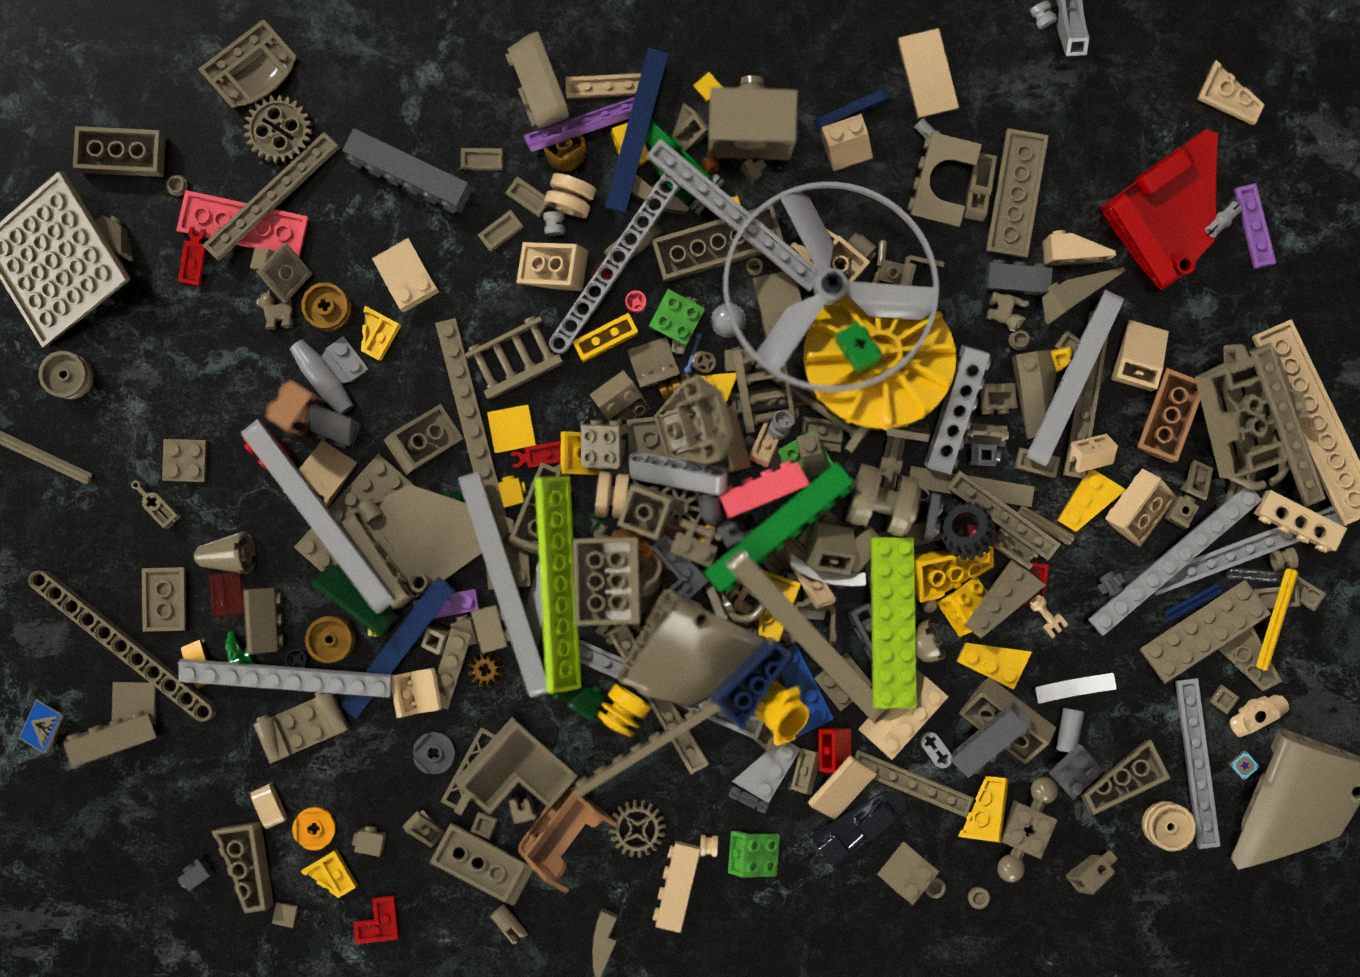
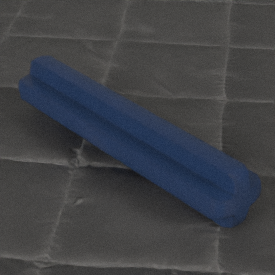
(1193, 602)

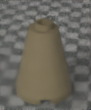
(228, 554)

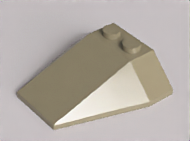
(695, 422)

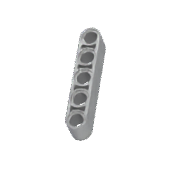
(678, 473)

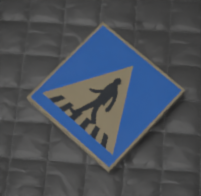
(41, 726)

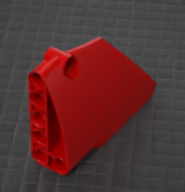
(1168, 209)

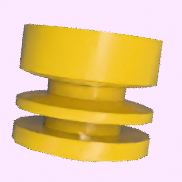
(623, 710)

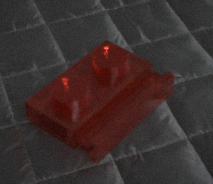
(226, 594)

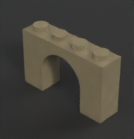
(940, 148)

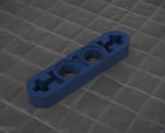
(852, 109)

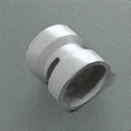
(1043, 14)
(554, 223)
(781, 425)

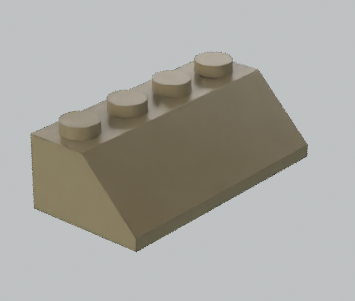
(990, 700)

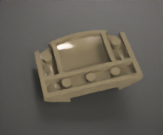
(250, 66)

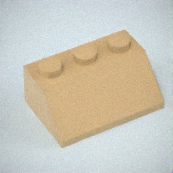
(1141, 507)

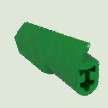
(653, 135)

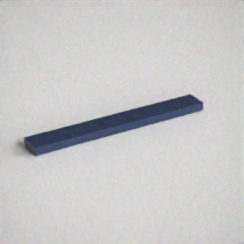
(636, 130)
(403, 640)

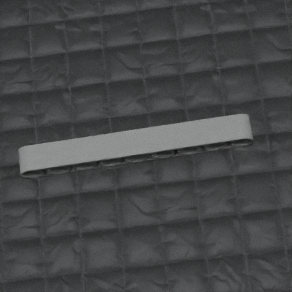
(1075, 377)

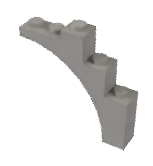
(1072, 27)

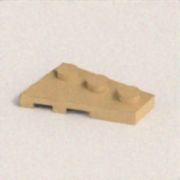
(1228, 95)

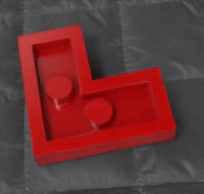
(384, 924)

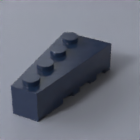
(750, 682)

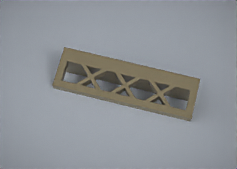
(463, 802)

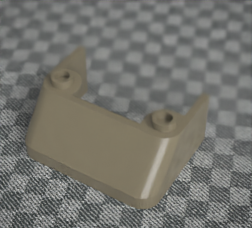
(538, 81)

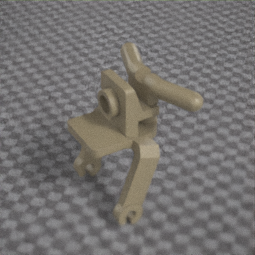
(896, 272)
(809, 611)

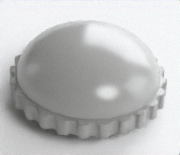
(721, 322)

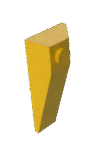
(941, 571)

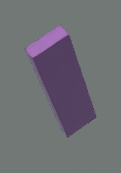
(1255, 226)

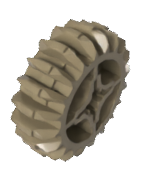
(649, 842)

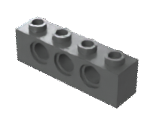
(862, 624)

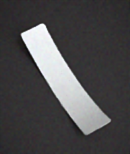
(853, 579)
(1075, 687)

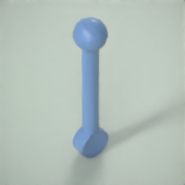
(687, 370)

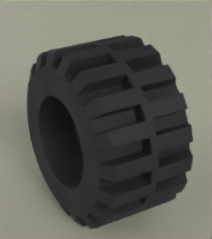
(974, 544)

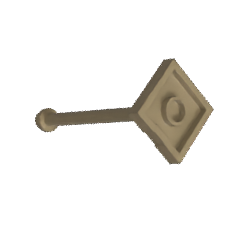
(857, 433)

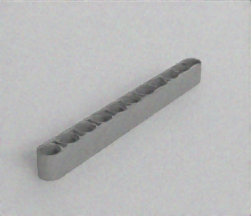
(620, 246)
(318, 516)
(504, 583)

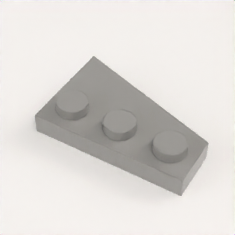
(768, 771)

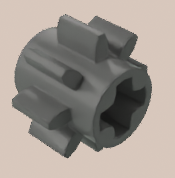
(1111, 583)

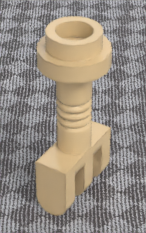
(1038, 603)

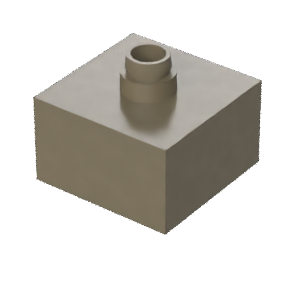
(752, 121)

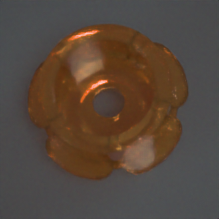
(710, 164)

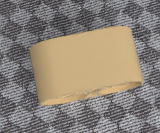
(268, 806)

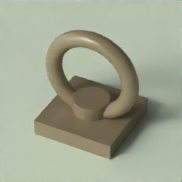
(725, 608)

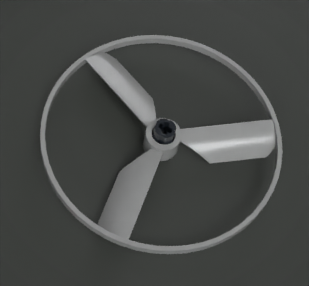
(831, 286)

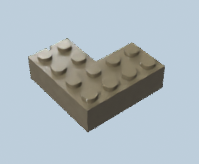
(514, 758)

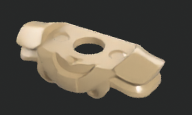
(1245, 722)

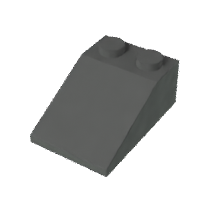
(333, 426)

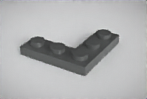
(689, 574)

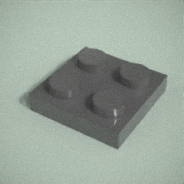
(931, 526)
(1076, 771)

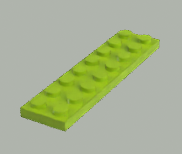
(893, 623)

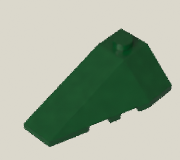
(582, 700)

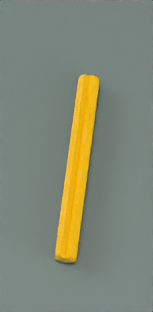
(1277, 619)

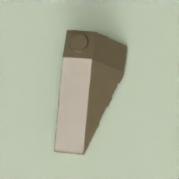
(1073, 291)
(1035, 385)

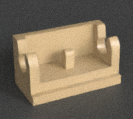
(1093, 452)

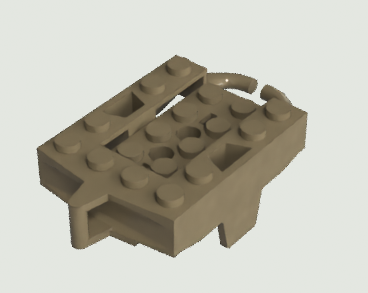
(1240, 419)

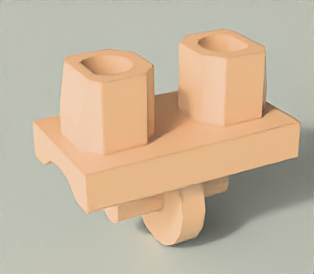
(740, 605)

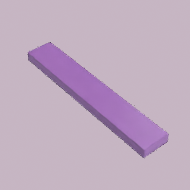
(579, 125)

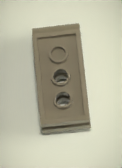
(499, 876)

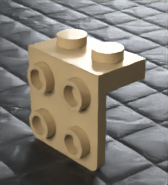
(415, 692)

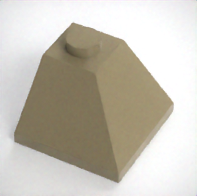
(115, 235)

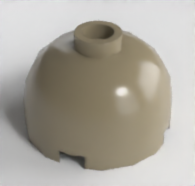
(928, 642)

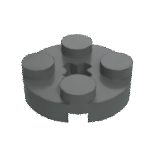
(434, 765)

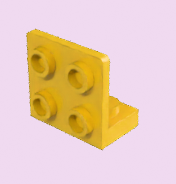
(961, 604)

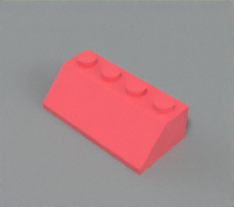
(763, 489)

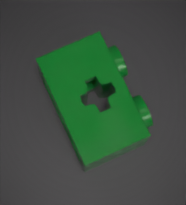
(858, 358)

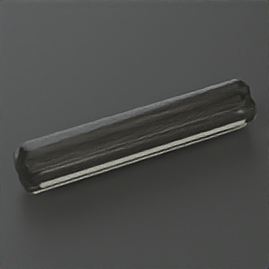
(1254, 575)

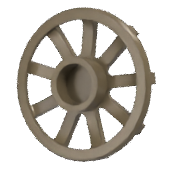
(681, 507)

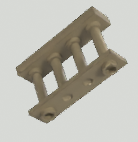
(513, 379)
(748, 399)

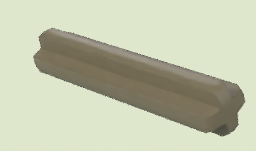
(1047, 526)

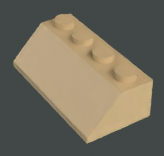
(899, 725)

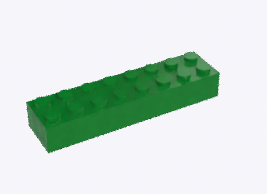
(783, 524)

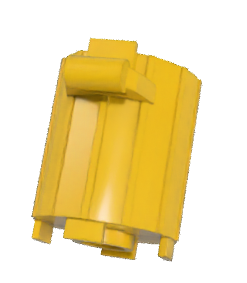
(782, 712)

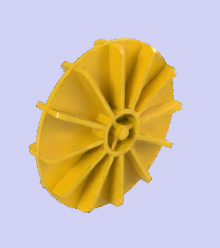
(896, 399)

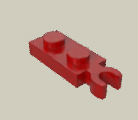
(193, 258)
(546, 453)

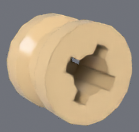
(708, 845)

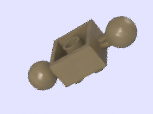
(1034, 842)

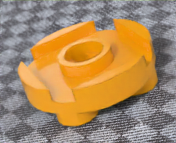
(323, 819)

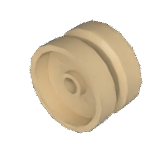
(570, 195)
(611, 495)
(1180, 821)

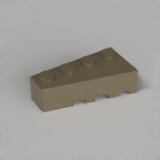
(526, 527)
(109, 739)
(1129, 777)
(247, 864)

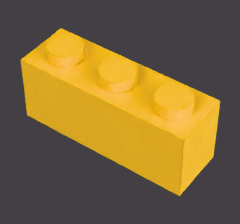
(605, 337)

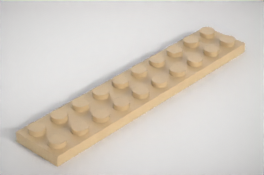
(1323, 431)

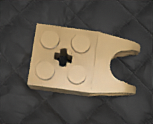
(843, 254)

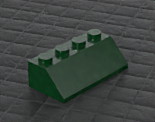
(340, 588)

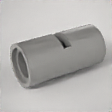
(1069, 729)

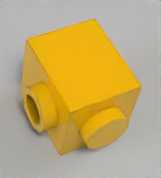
(512, 491)

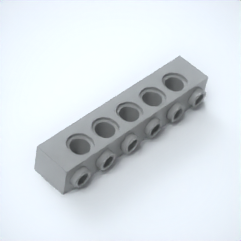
(967, 357)

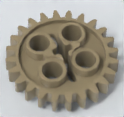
(268, 144)

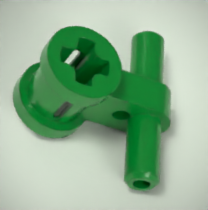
(235, 651)

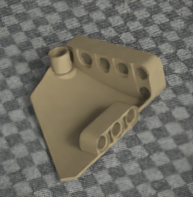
(1298, 800)

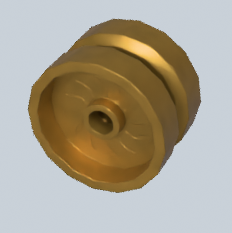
(314, 306)
(323, 649)

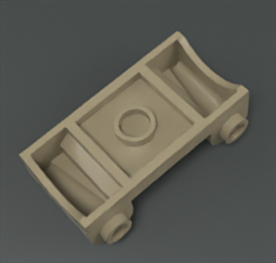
(301, 726)

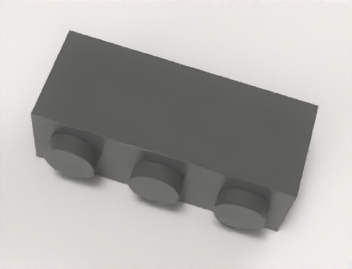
(1018, 278)

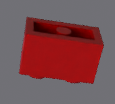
(833, 748)

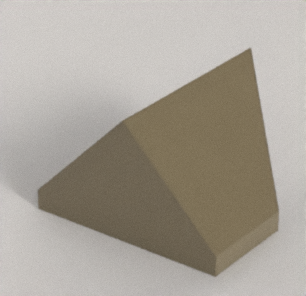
(689, 128)

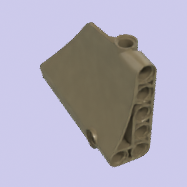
(416, 537)
(685, 656)

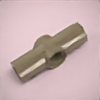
(891, 462)

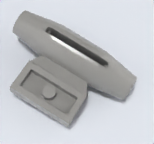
(330, 371)

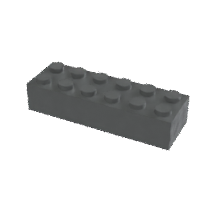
(407, 171)

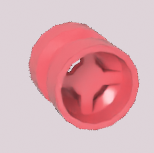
(638, 300)

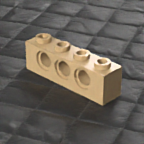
(1330, 531)

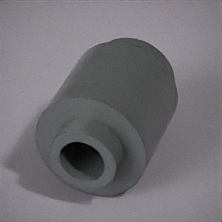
(710, 508)

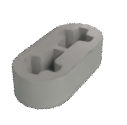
(932, 752)

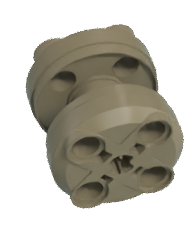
(899, 504)

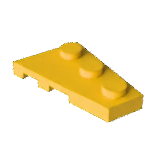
(998, 663)
(987, 814)

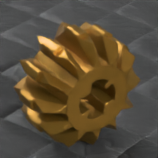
(479, 672)

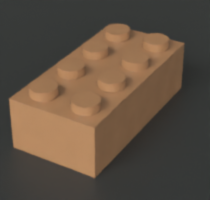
(293, 408)

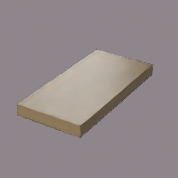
(928, 73)

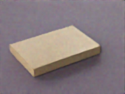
(842, 788)

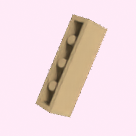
(677, 887)

